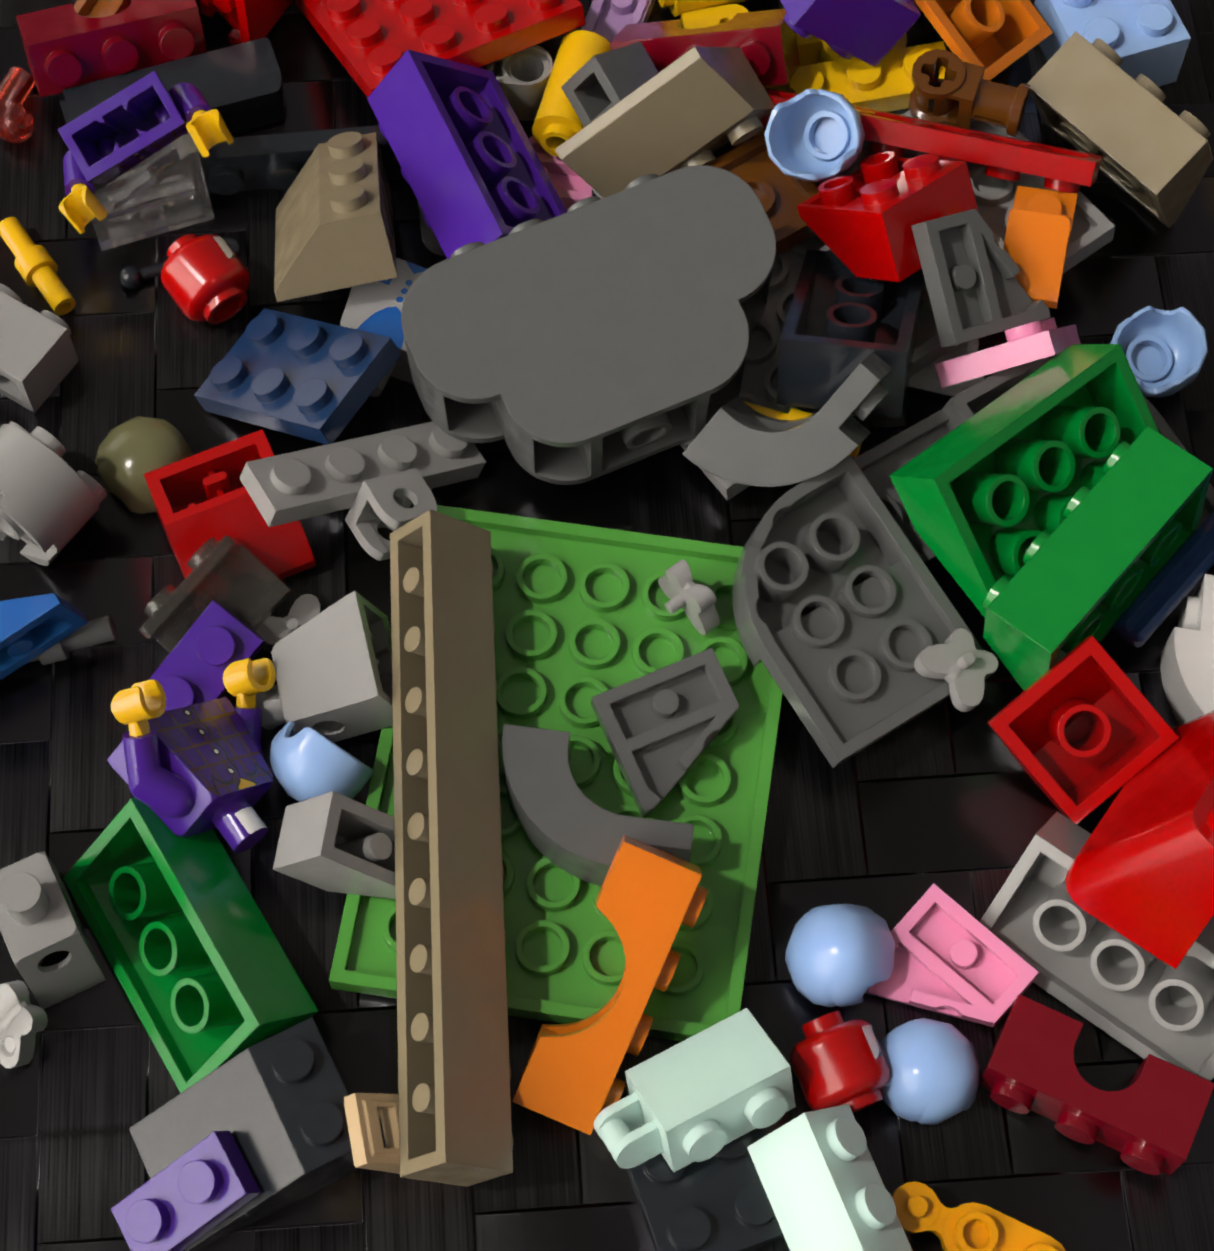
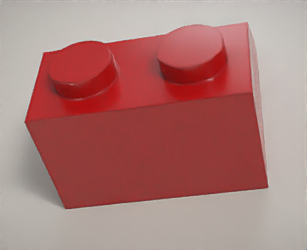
(1082, 730)

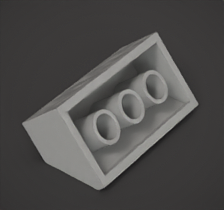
(1097, 968)

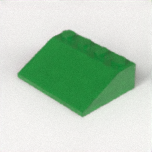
(1019, 463)

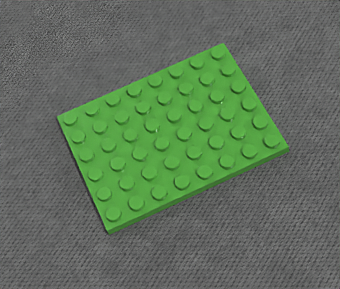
(573, 620)

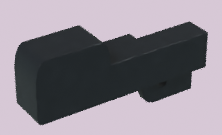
(235, 80)

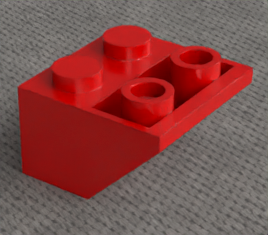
(872, 210)
(207, 500)

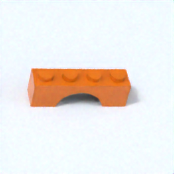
(576, 1063)

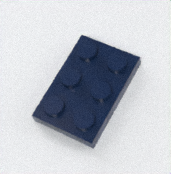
(297, 375)

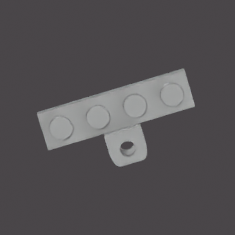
(369, 474)

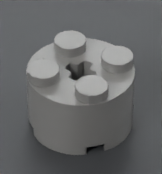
(41, 493)

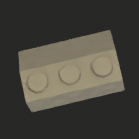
(1111, 115)
(671, 121)
(336, 220)

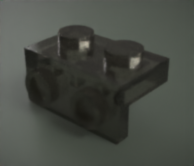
(222, 573)

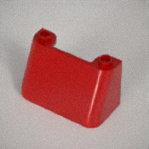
(1154, 850)

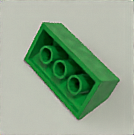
(1097, 557)
(185, 943)

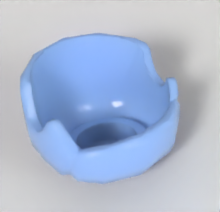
(814, 135)
(1162, 349)
(314, 765)
(839, 954)
(930, 1070)

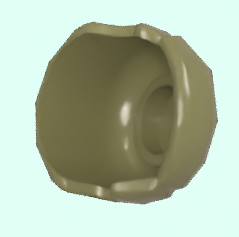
(134, 450)

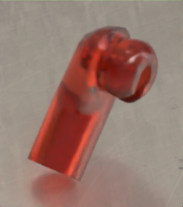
(15, 123)

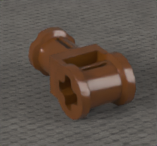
(964, 94)

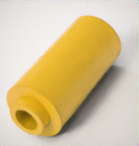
(556, 118)

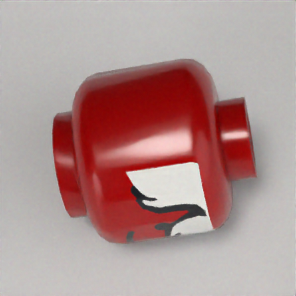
(205, 278)
(840, 1063)

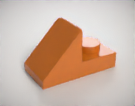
(1039, 240)

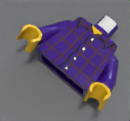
(128, 131)
(199, 761)

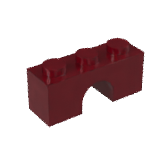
(761, 35)
(78, 49)
(1037, 1072)

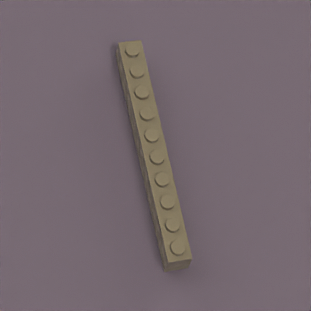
(448, 857)

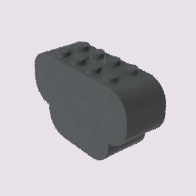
(596, 326)

